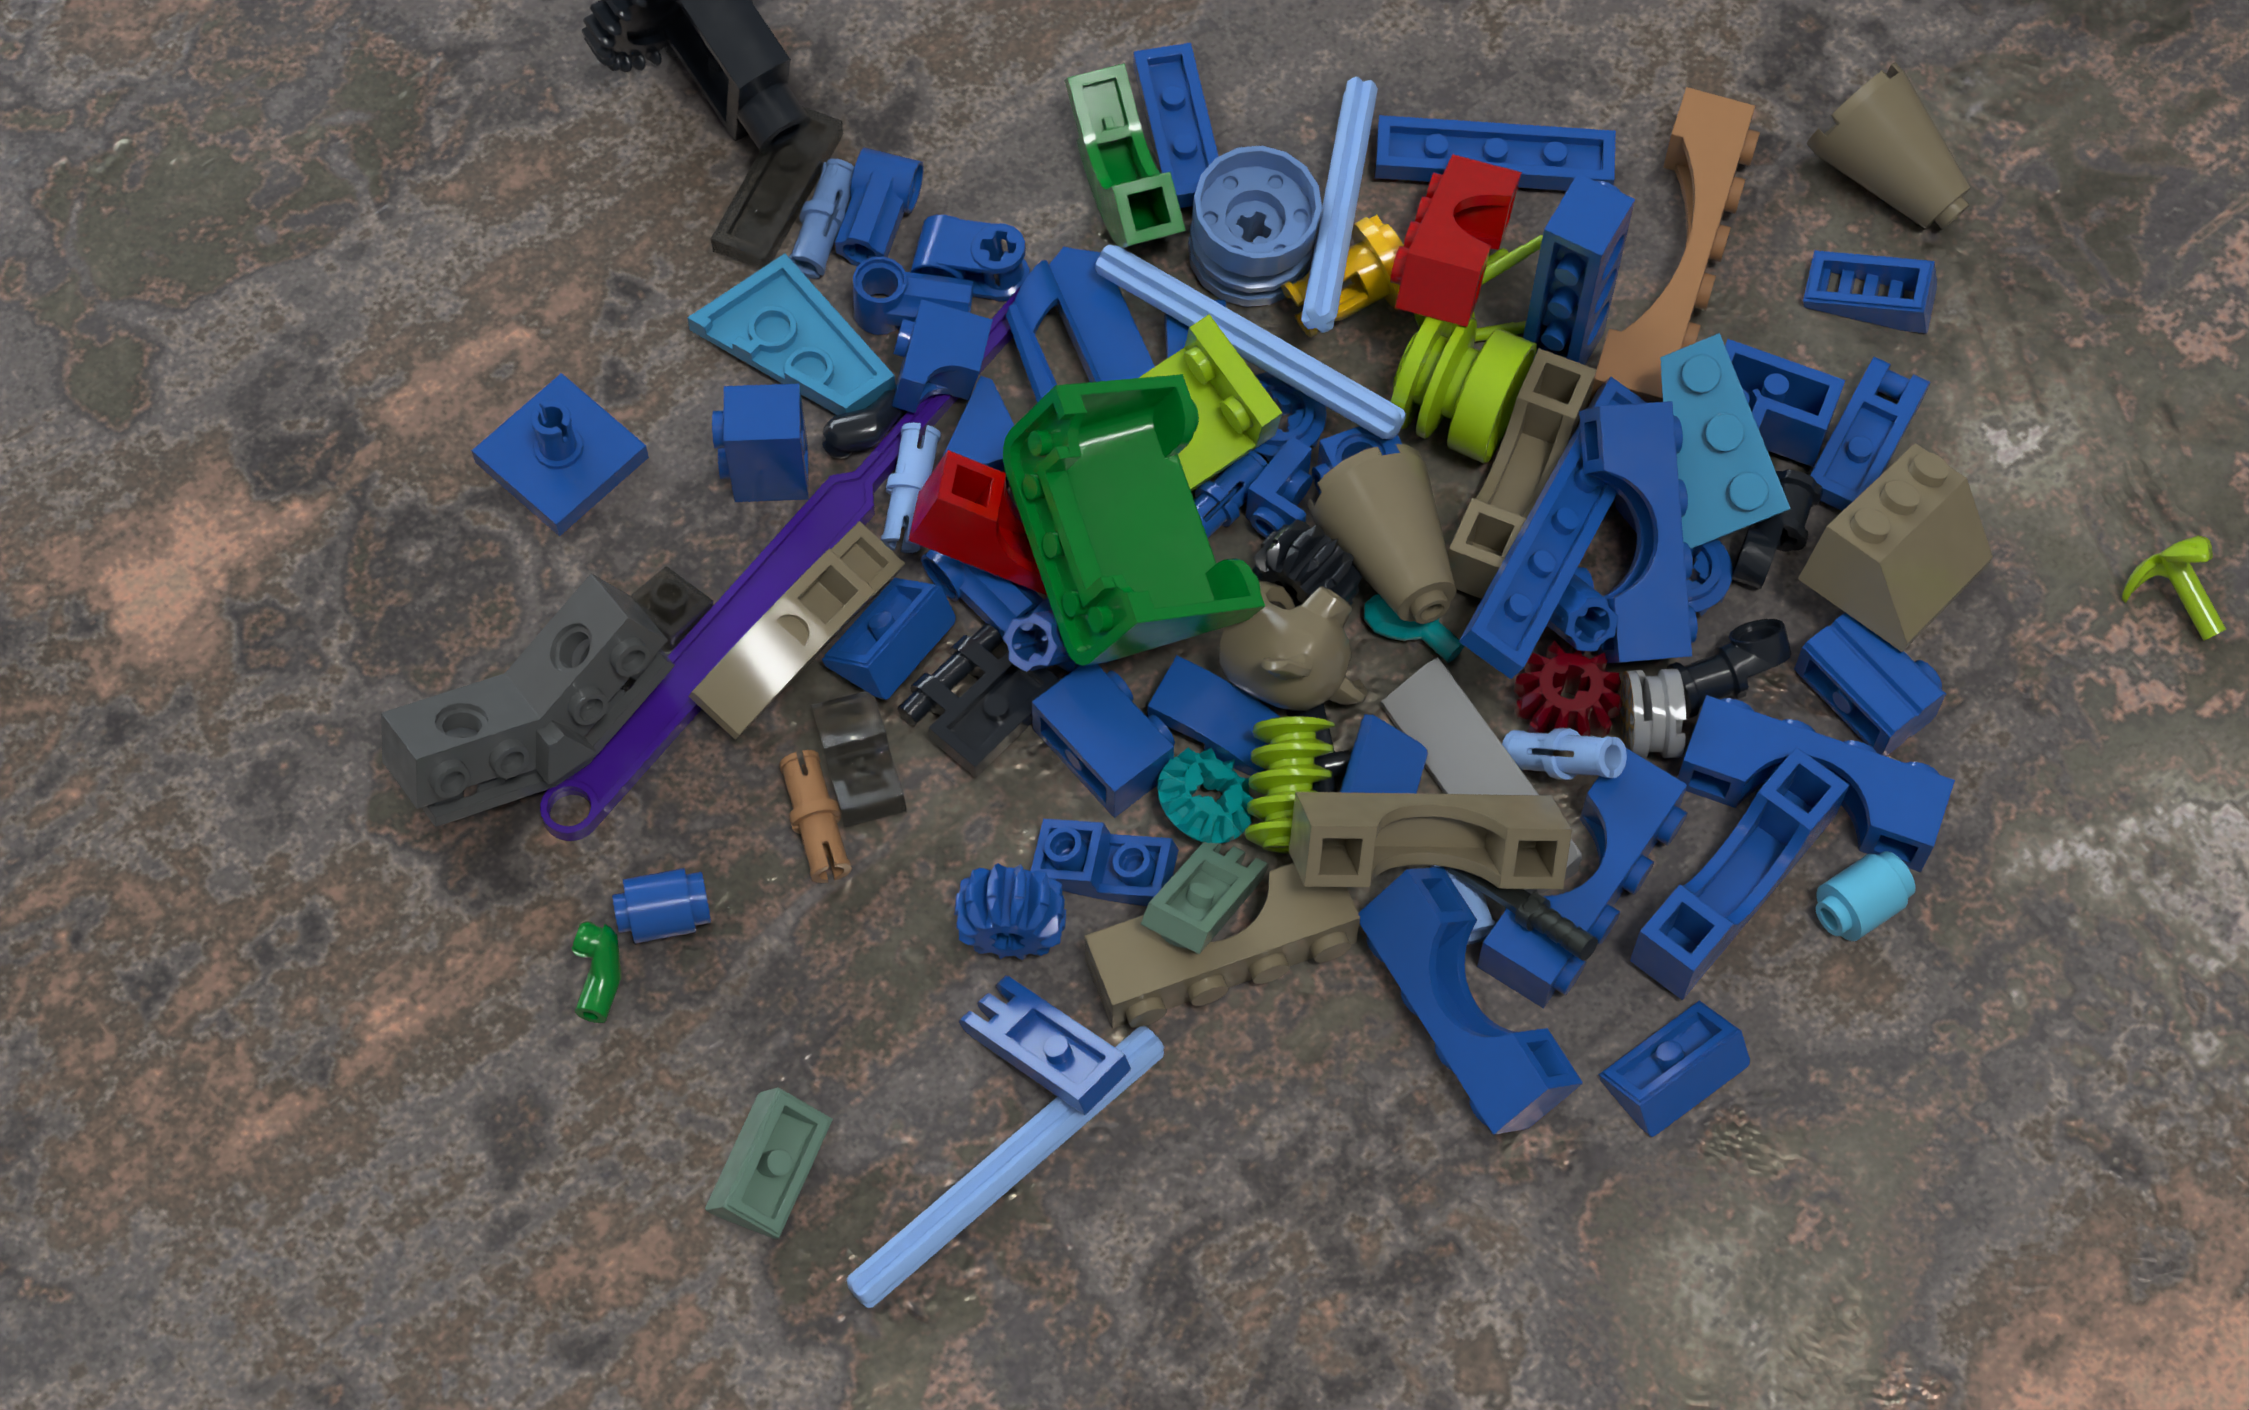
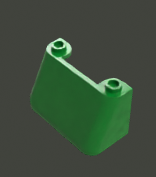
(1118, 519)

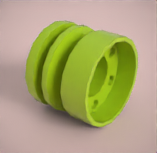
(1462, 384)

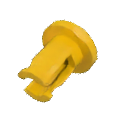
(1368, 268)

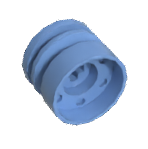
(1258, 198)

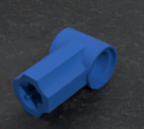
(880, 194)
(905, 293)
(987, 594)
(1583, 614)
(1037, 642)

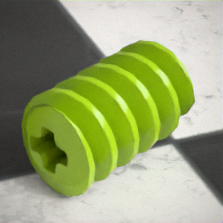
(1289, 770)

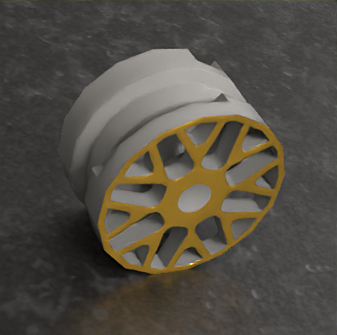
(1653, 713)

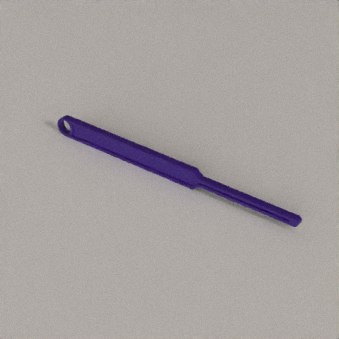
(813, 530)

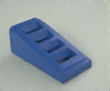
(1889, 311)

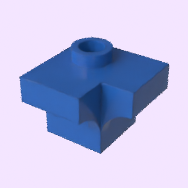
(939, 354)

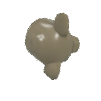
(1293, 653)

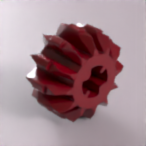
(1572, 674)

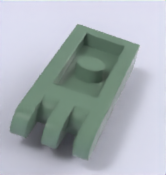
(1202, 896)

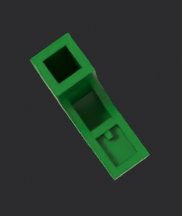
(1126, 185)

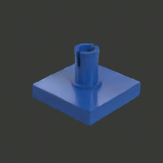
(560, 454)

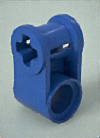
(972, 253)

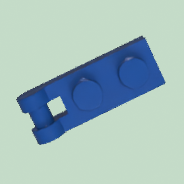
(1867, 433)

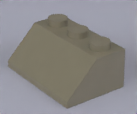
(1902, 548)

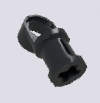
(1781, 532)
(1750, 651)

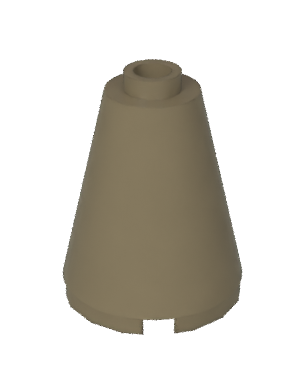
(1895, 150)
(1391, 526)

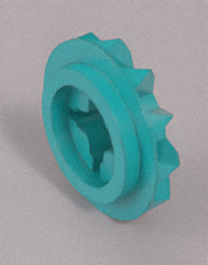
(1198, 815)

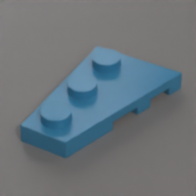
(796, 337)
(1722, 449)

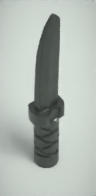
(1535, 912)

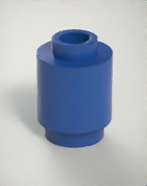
(662, 905)

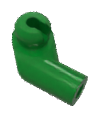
(604, 972)

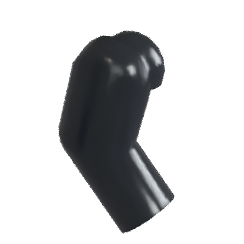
(861, 427)

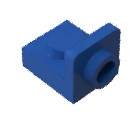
(1280, 488)

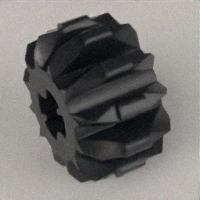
(1305, 560)

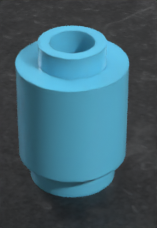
(1864, 895)

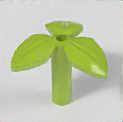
(2176, 566)

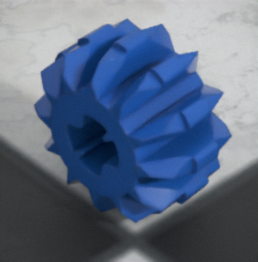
(1010, 911)

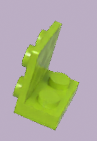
(1230, 402)

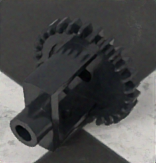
(722, 48)

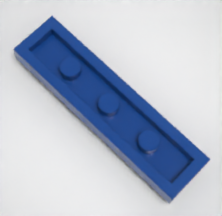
(1544, 154)

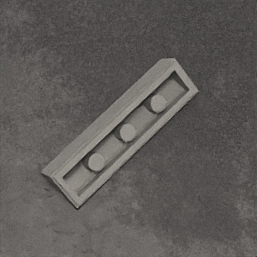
(1459, 743)

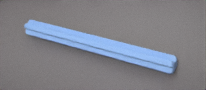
(1339, 205)
(1253, 342)
(990, 1181)

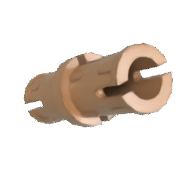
(815, 816)

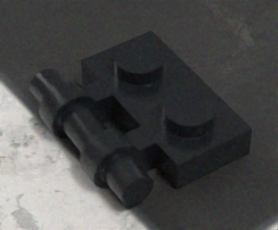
(988, 713)

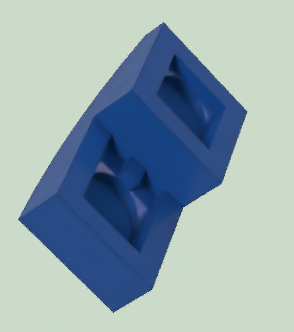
(1210, 712)

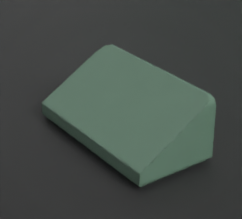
(769, 1163)

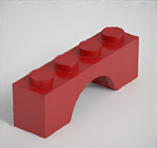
(1452, 238)
(972, 519)

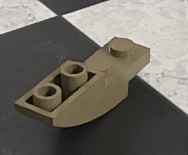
(796, 629)

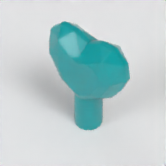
(1434, 634)

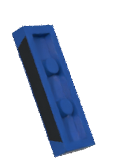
(1176, 115)

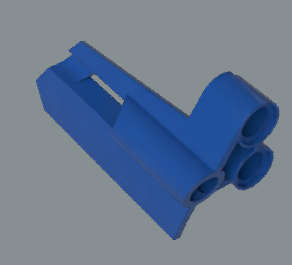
(1092, 315)

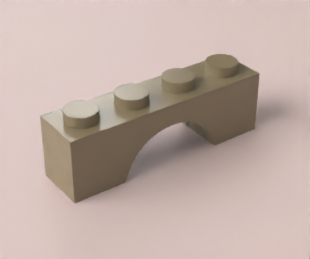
(1533, 443)
(1356, 836)
(1146, 976)

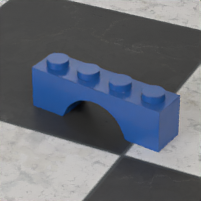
(1637, 456)
(1889, 801)
(1626, 823)
(1756, 857)
(1422, 937)

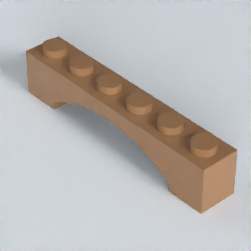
(1704, 152)

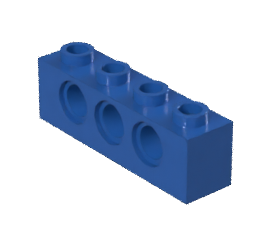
(1578, 269)

